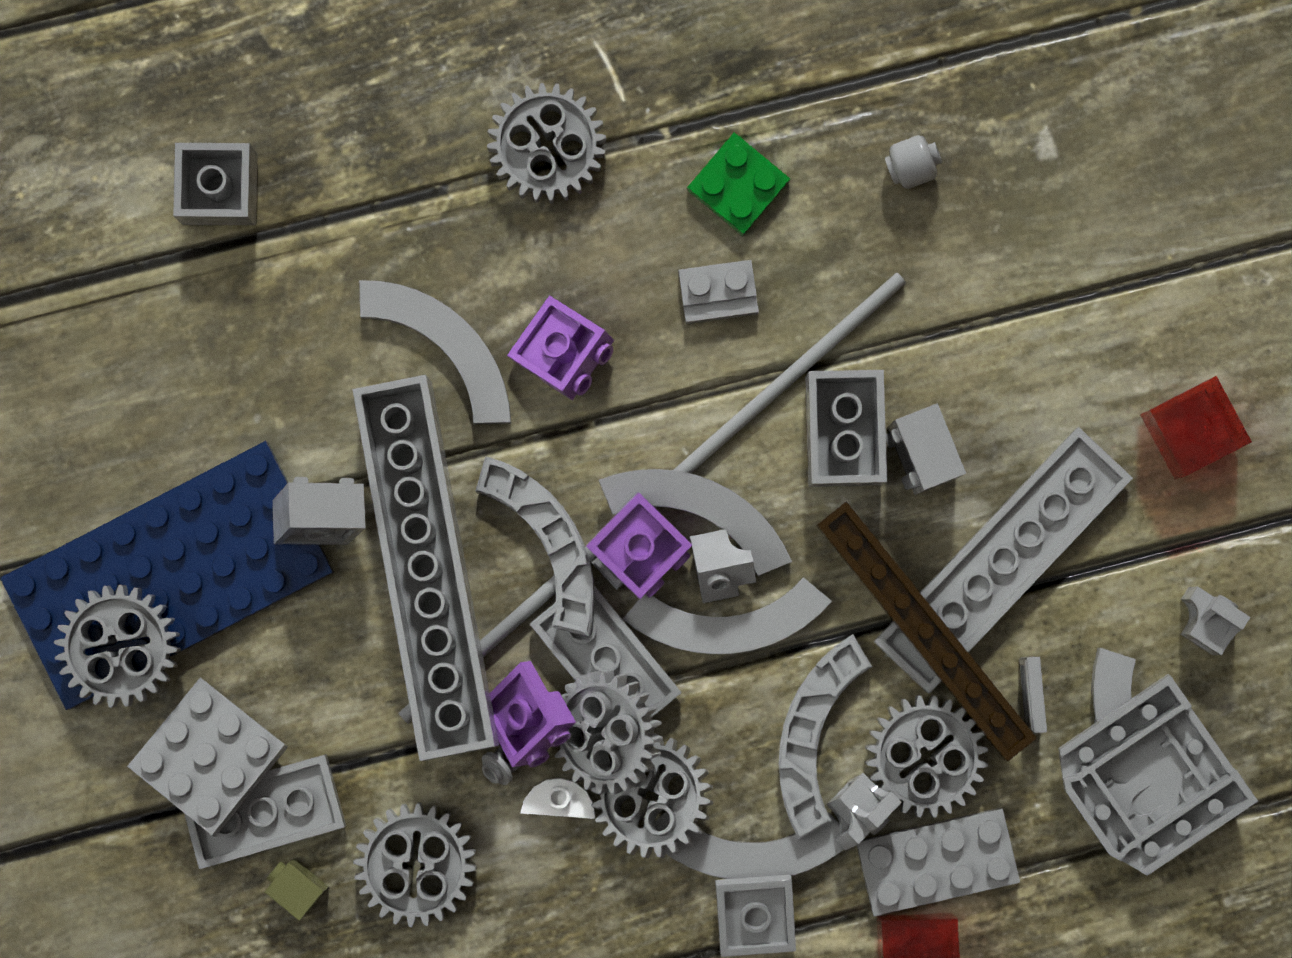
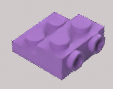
(562, 348)
(640, 546)
(529, 717)

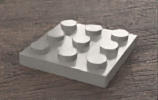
(207, 757)

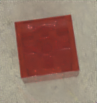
(1196, 428)
(918, 936)

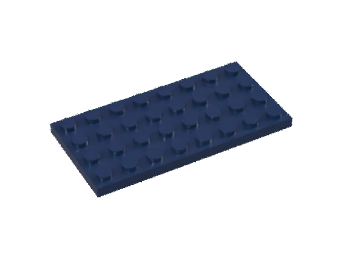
(195, 548)

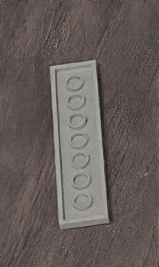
(1014, 548)

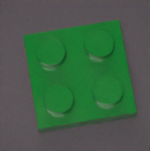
(738, 184)

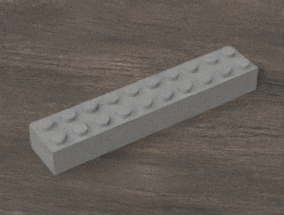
(425, 568)

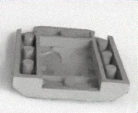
(1151, 778)

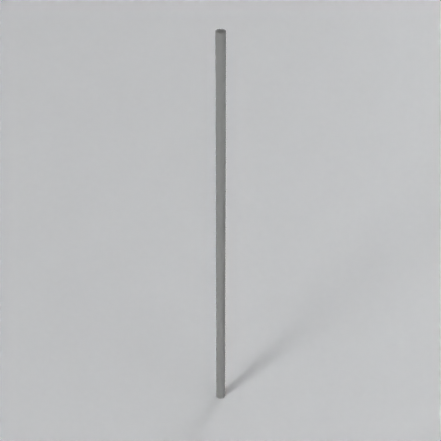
(712, 444)

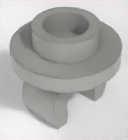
(496, 768)

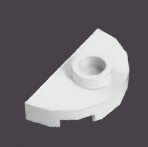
(558, 798)

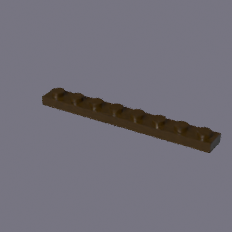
(926, 632)

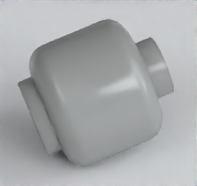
(913, 162)

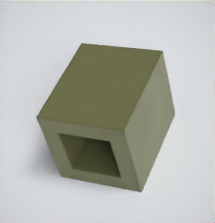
(295, 888)

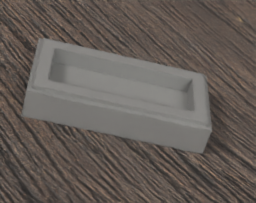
(1033, 694)

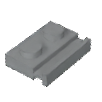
(718, 291)

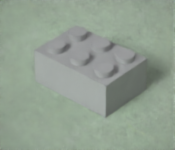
(846, 428)

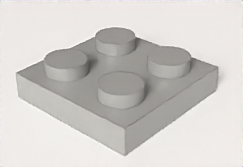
(755, 915)

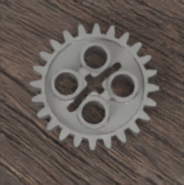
(573, 126)
(123, 678)
(628, 752)
(946, 784)
(683, 807)
(381, 861)

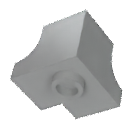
(720, 566)
(1211, 620)
(861, 810)

